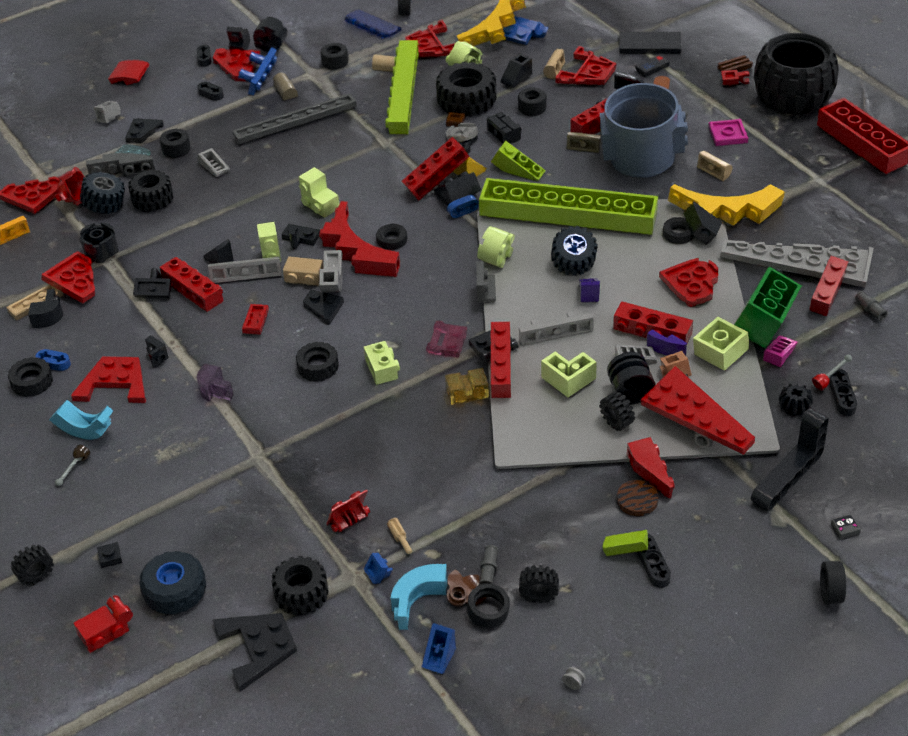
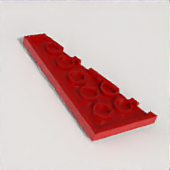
(690, 406)

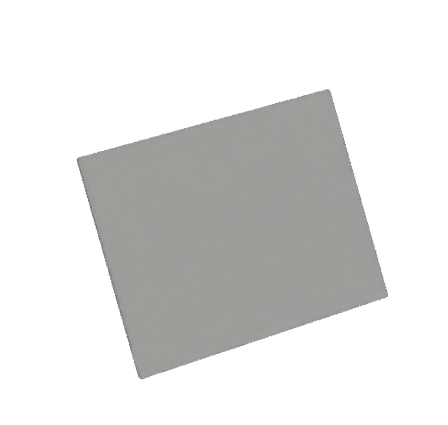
(550, 429)

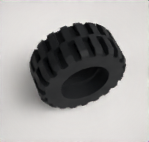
(466, 88)

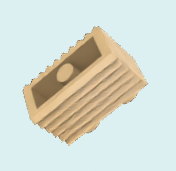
(302, 270)

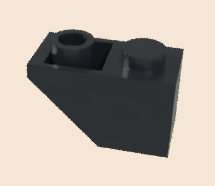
(517, 70)

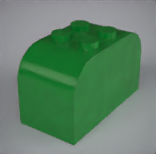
(767, 306)

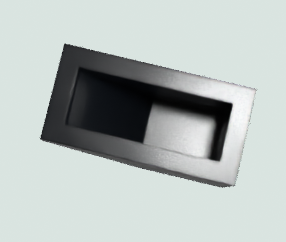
(702, 223)

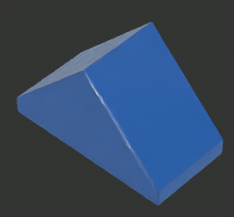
(439, 648)

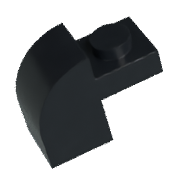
(238, 38)
(46, 313)

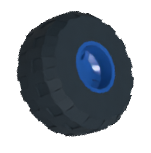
(172, 582)

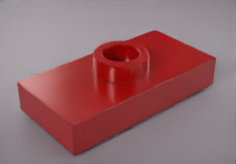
(255, 319)

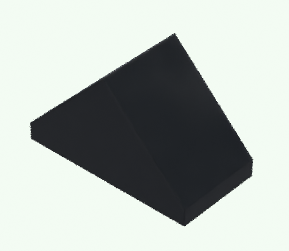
(220, 254)

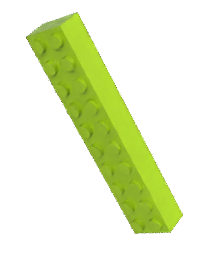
(568, 206)

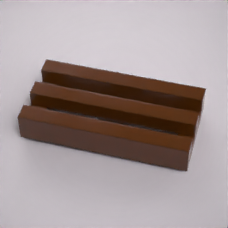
(739, 63)

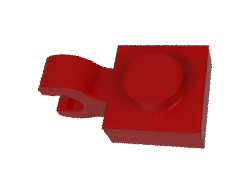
(733, 77)

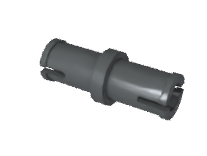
(871, 305)
(488, 565)

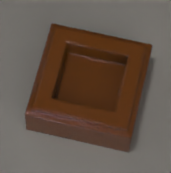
(454, 119)

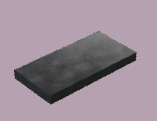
(650, 42)

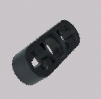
(840, 399)
(651, 568)

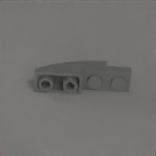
(124, 163)

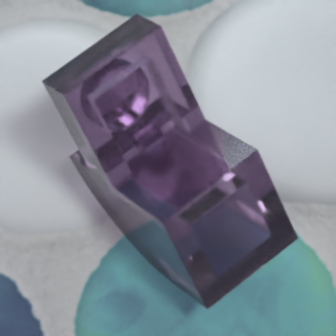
(212, 383)

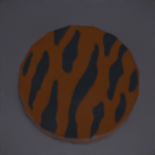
(637, 497)

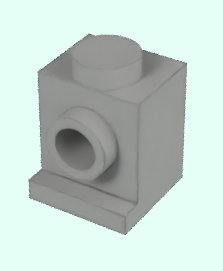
(107, 111)

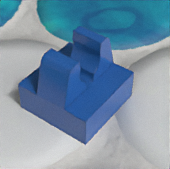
(377, 568)

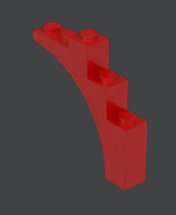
(364, 256)

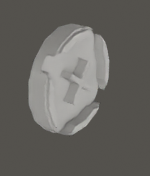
(463, 132)

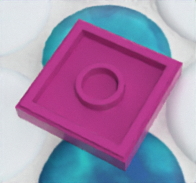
(728, 132)

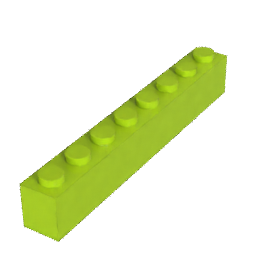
(403, 87)

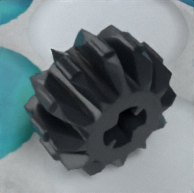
(795, 399)

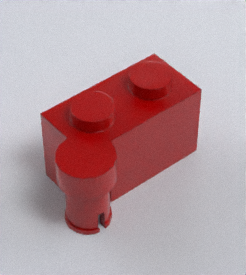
(103, 626)

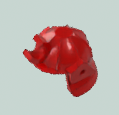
(70, 186)

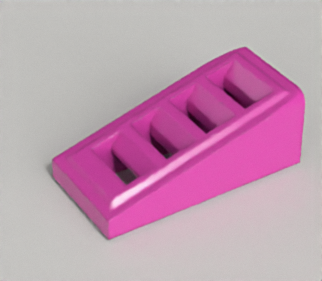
(779, 350)

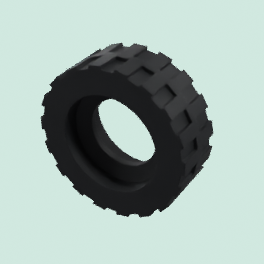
(26, 367)
(317, 372)

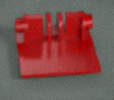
(351, 507)

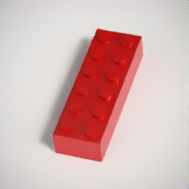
(864, 135)

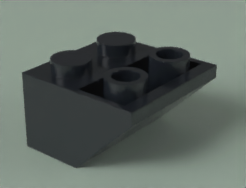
(458, 187)

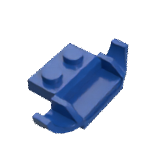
(523, 30)

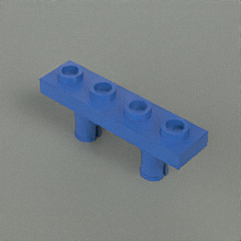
(260, 76)

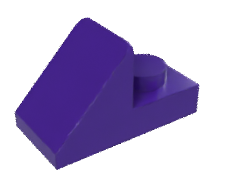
(589, 290)

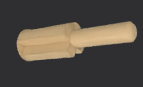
(399, 534)

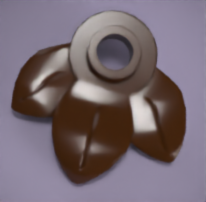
(461, 586)

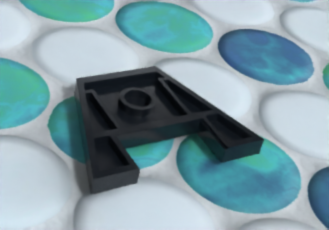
(266, 640)

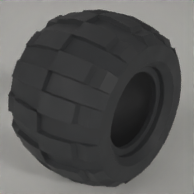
(796, 73)

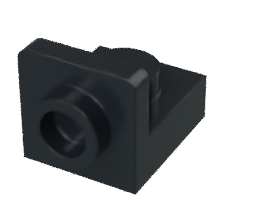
(156, 350)

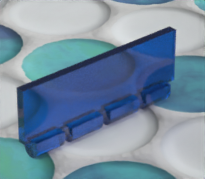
(372, 24)

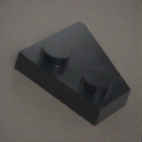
(141, 129)
(323, 304)

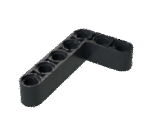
(796, 463)

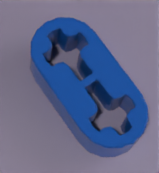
(463, 206)
(56, 360)

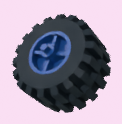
(574, 250)

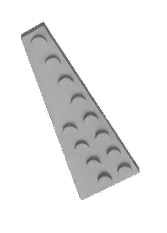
(801, 258)

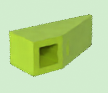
(516, 163)

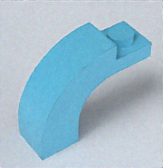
(79, 423)
(415, 584)

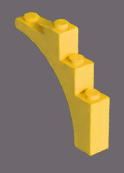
(492, 27)
(731, 209)

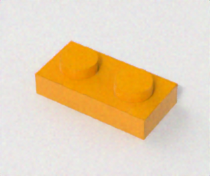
(13, 229)

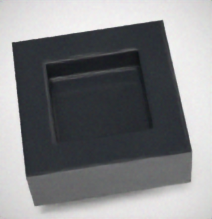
(109, 555)

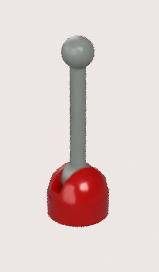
(822, 380)

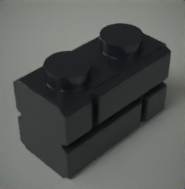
(504, 128)

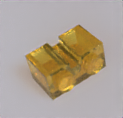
(467, 387)

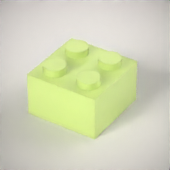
(721, 343)

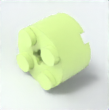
(464, 53)
(496, 246)

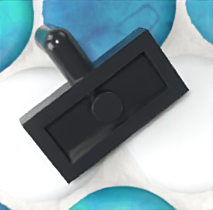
(300, 234)
(152, 287)

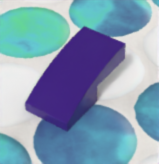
(665, 345)

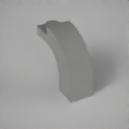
(331, 275)

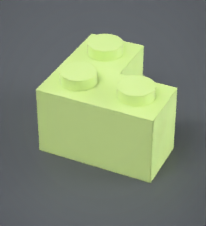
(316, 194)
(568, 375)

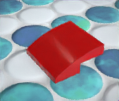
(129, 71)

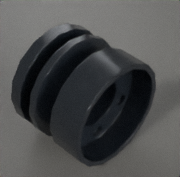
(630, 376)

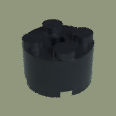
(269, 34)
(98, 242)

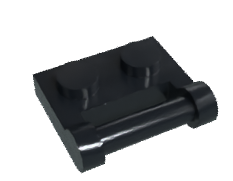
(482, 345)

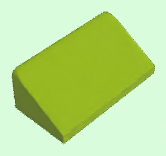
(625, 543)

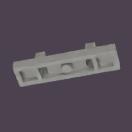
(244, 269)
(556, 329)

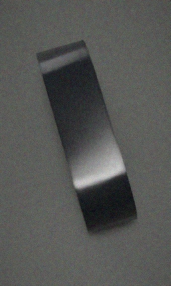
(204, 55)
(210, 91)

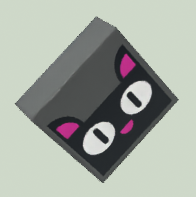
(845, 526)

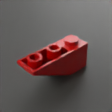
(647, 463)

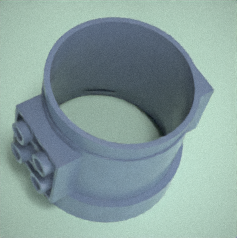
(642, 129)

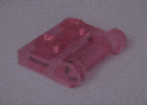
(452, 341)

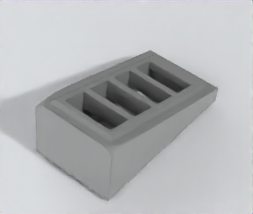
(211, 155)
(619, 349)

